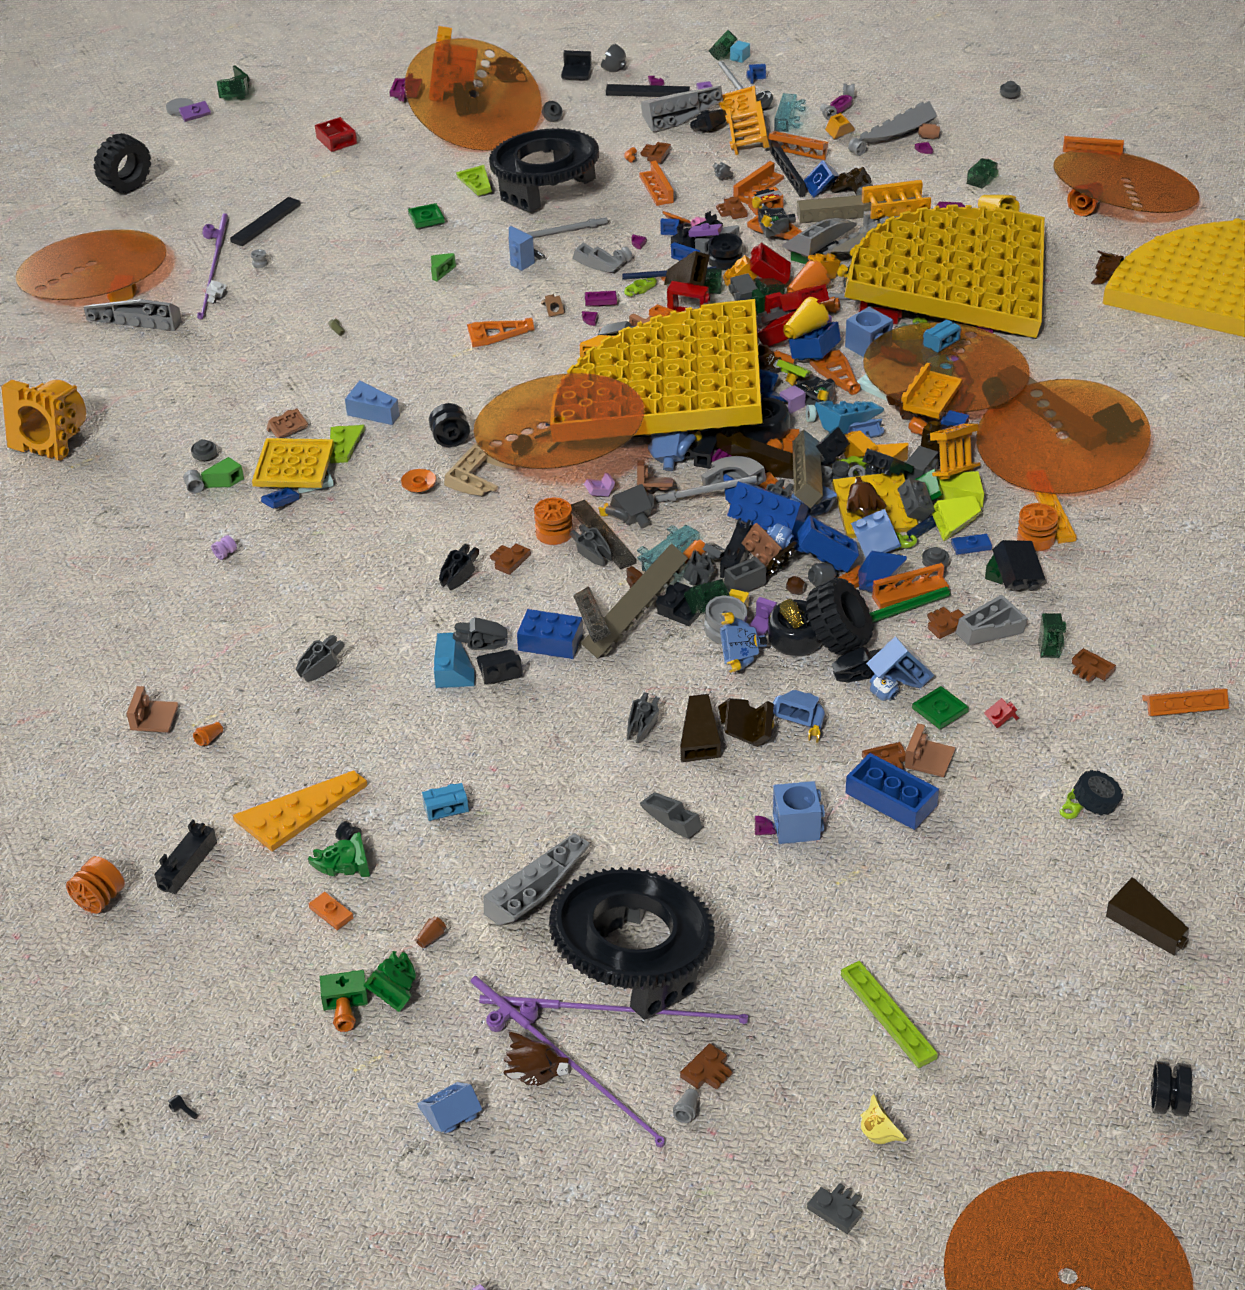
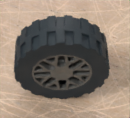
(1097, 792)

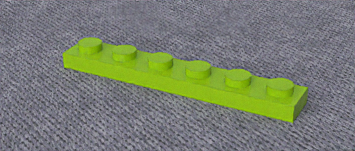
(889, 1014)

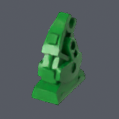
(342, 857)
(393, 980)

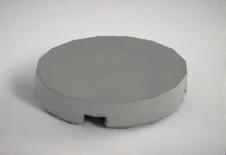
(173, 106)

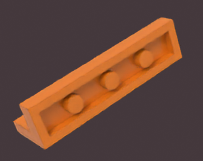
(800, 141)
(1080, 143)
(755, 180)
(661, 184)
(908, 589)
(1187, 701)

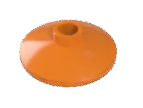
(672, 216)
(418, 480)

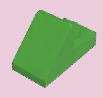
(442, 265)

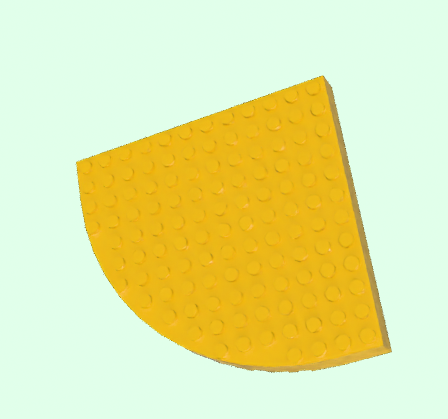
(955, 266)
(1187, 277)
(687, 367)

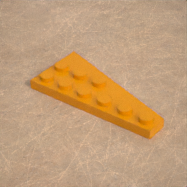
(739, 102)
(291, 814)

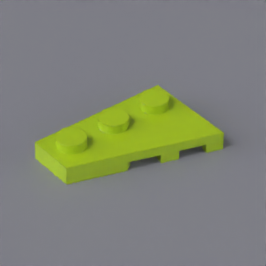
(475, 179)
(794, 369)
(344, 441)

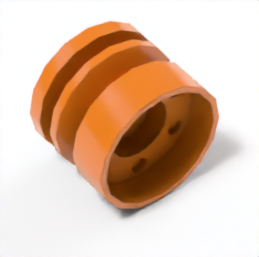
(553, 521)
(1038, 524)
(95, 884)

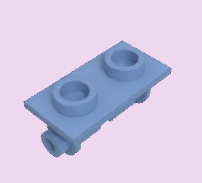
(871, 427)

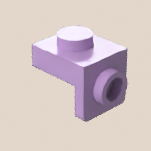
(600, 488)

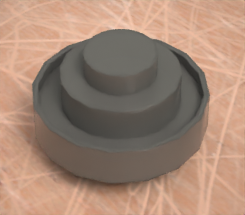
(1010, 89)
(766, 98)
(552, 111)
(722, 170)
(203, 450)
(935, 556)

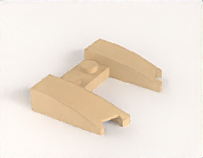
(461, 476)

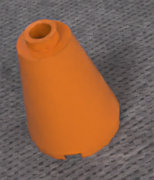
(1080, 203)
(810, 275)

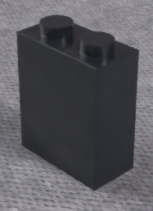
(1018, 564)

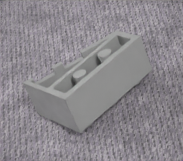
(991, 622)

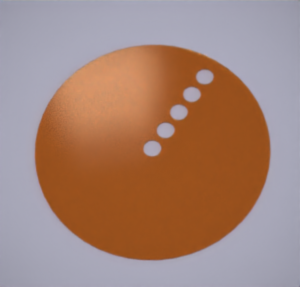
(440, 98)
(1100, 175)
(121, 261)
(989, 367)
(596, 411)
(1103, 444)
(1058, 1220)

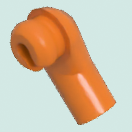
(629, 155)

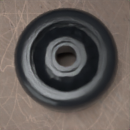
(775, 422)
(792, 640)

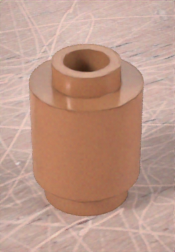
(929, 131)

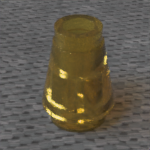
(790, 611)

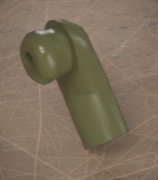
(334, 324)

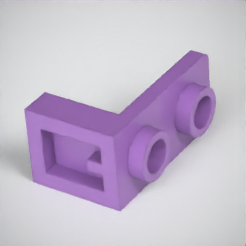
(763, 609)

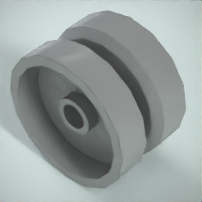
(714, 615)

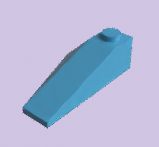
(845, 413)
(451, 663)

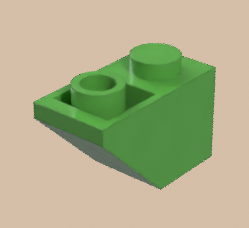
(223, 474)

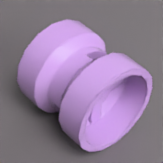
(225, 546)

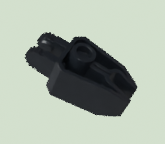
(708, 119)
(458, 566)
(854, 666)

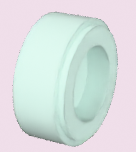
(810, 413)

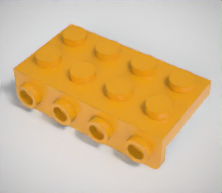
(930, 392)

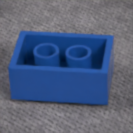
(816, 343)
(827, 544)
(550, 633)

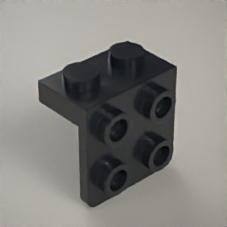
(576, 65)
(832, 446)
(499, 666)

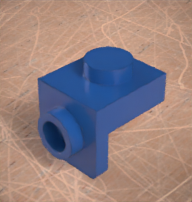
(756, 72)
(669, 226)

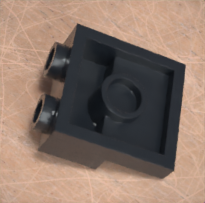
(886, 463)
(675, 606)

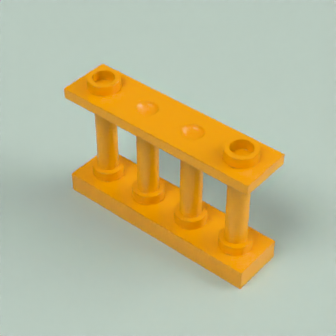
(760, 128)
(893, 191)
(948, 436)

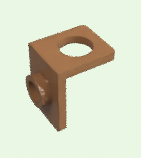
(553, 299)

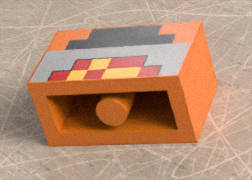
(770, 197)

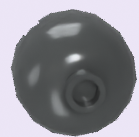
(614, 59)

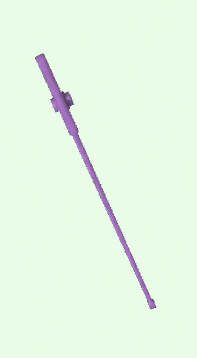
(209, 232)
(530, 1006)
(496, 1022)

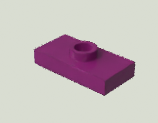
(600, 298)

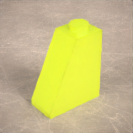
(962, 485)
(955, 514)

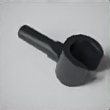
(177, 1102)

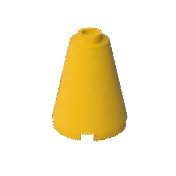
(1000, 201)
(806, 319)

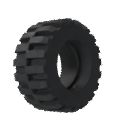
(110, 156)
(839, 616)

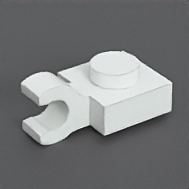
(215, 290)

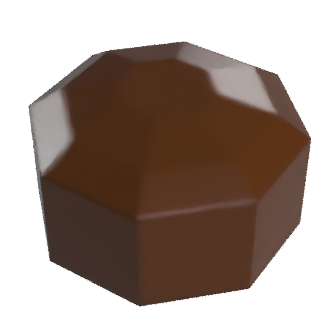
(795, 585)

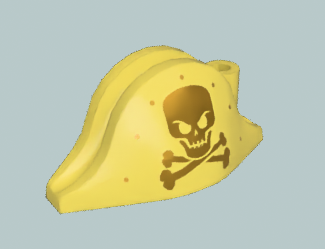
(878, 1125)

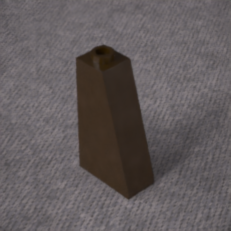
(689, 270)
(773, 459)
(700, 733)
(1147, 917)

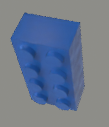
(766, 508)
(892, 791)

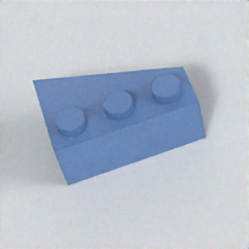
(371, 404)
(900, 664)

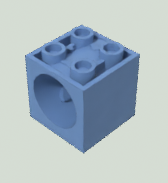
(865, 328)
(797, 812)

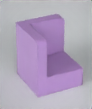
(795, 398)

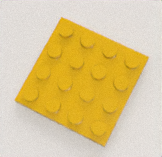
(293, 463)
(887, 489)

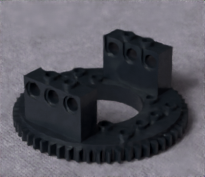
(520, 181)
(656, 974)

